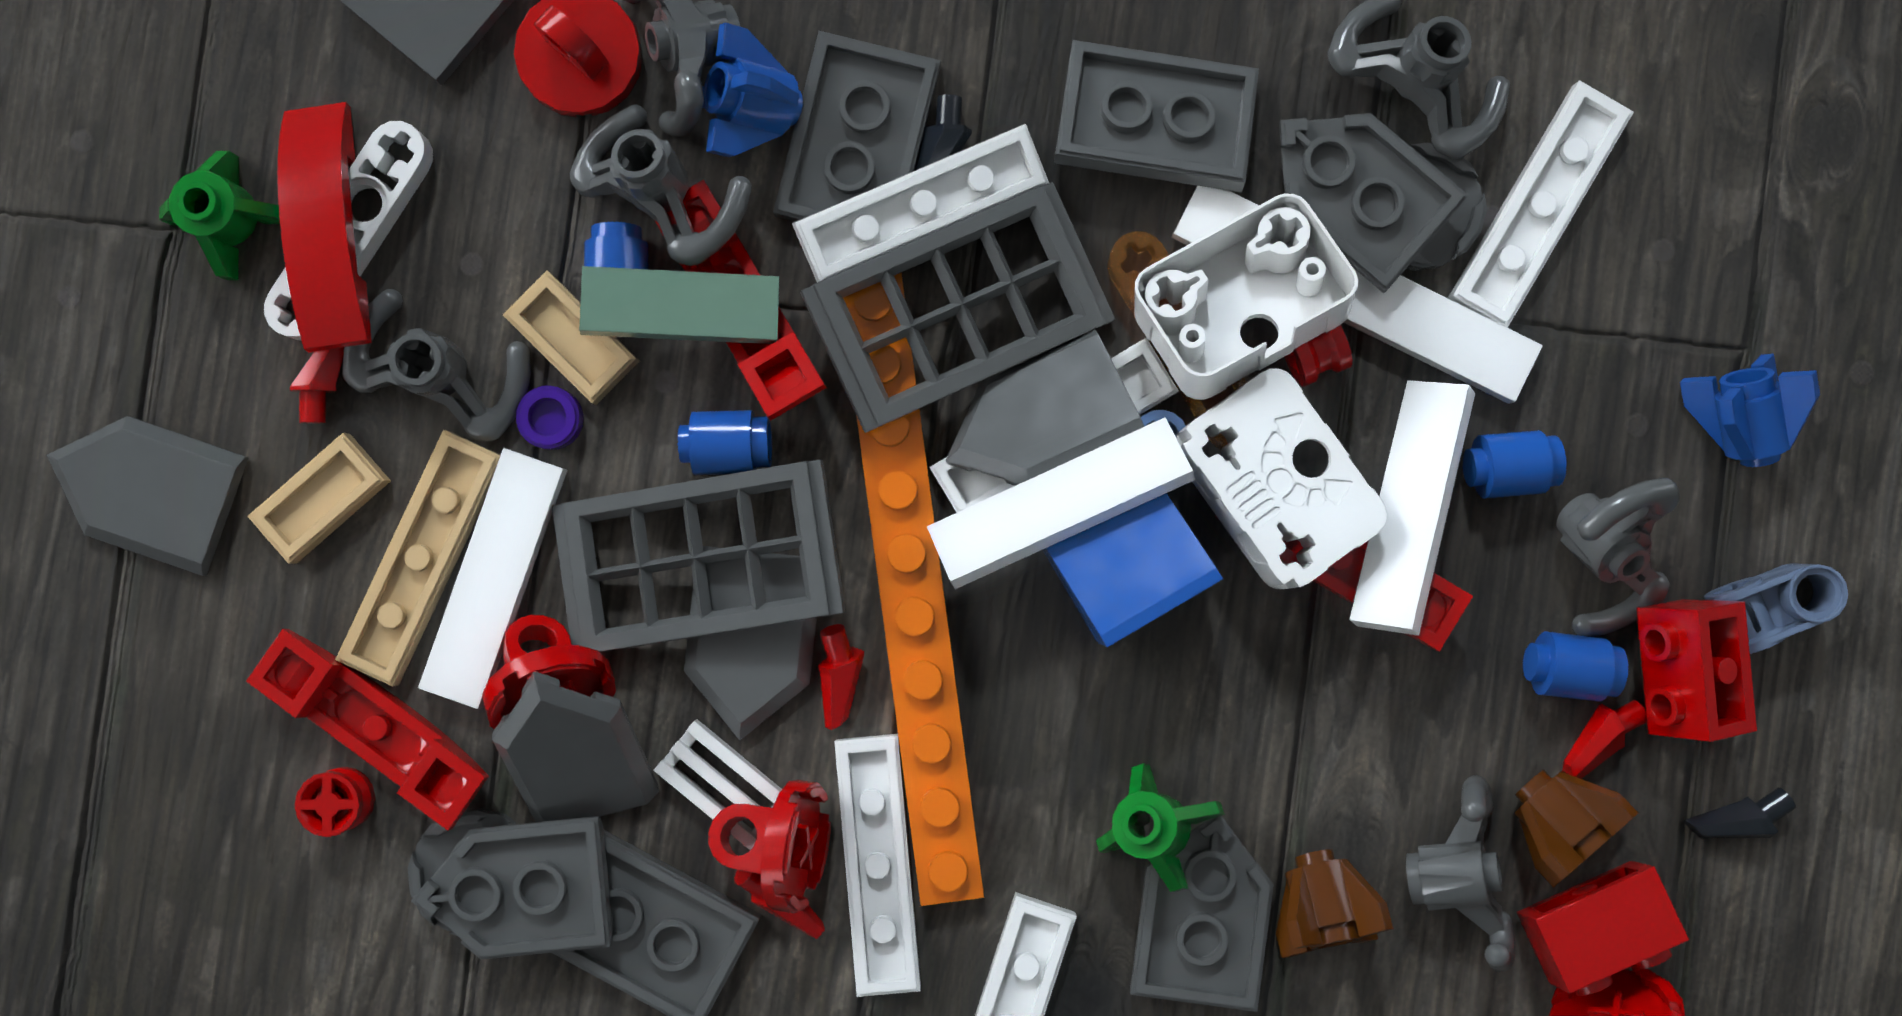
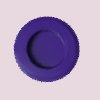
(549, 417)

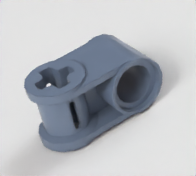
(1773, 602)

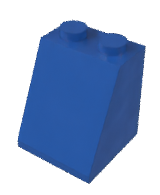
(1132, 568)

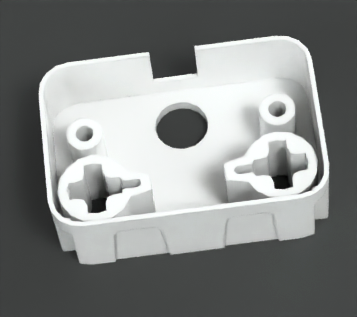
(1243, 277)
(1262, 493)

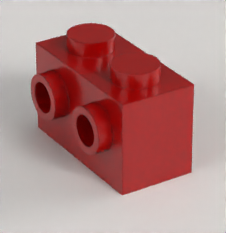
(1697, 669)
(1603, 928)

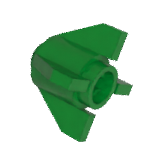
(217, 211)
(1170, 828)

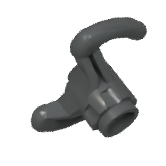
(686, 41)
(1423, 71)
(654, 181)
(436, 369)
(1616, 544)
(1464, 875)

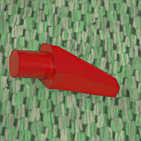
(316, 380)
(838, 675)
(1603, 737)
(804, 920)

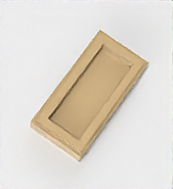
(551, 322)
(319, 498)

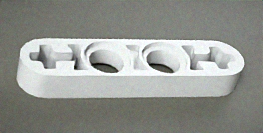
(372, 233)

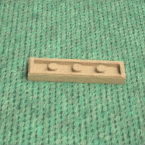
(419, 559)

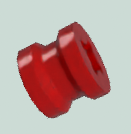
(1318, 355)
(319, 805)

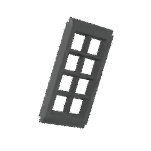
(852, 356)
(814, 539)

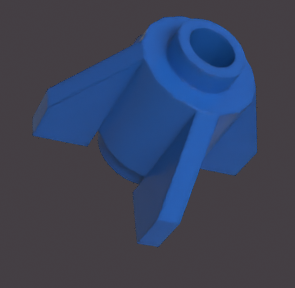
(748, 94)
(1753, 412)

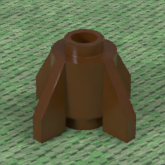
(1568, 821)
(1328, 906)

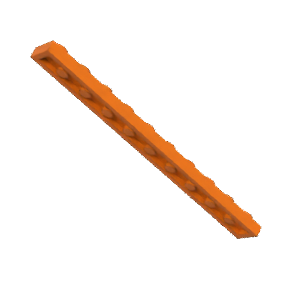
(916, 626)

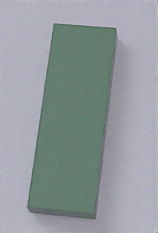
(679, 305)

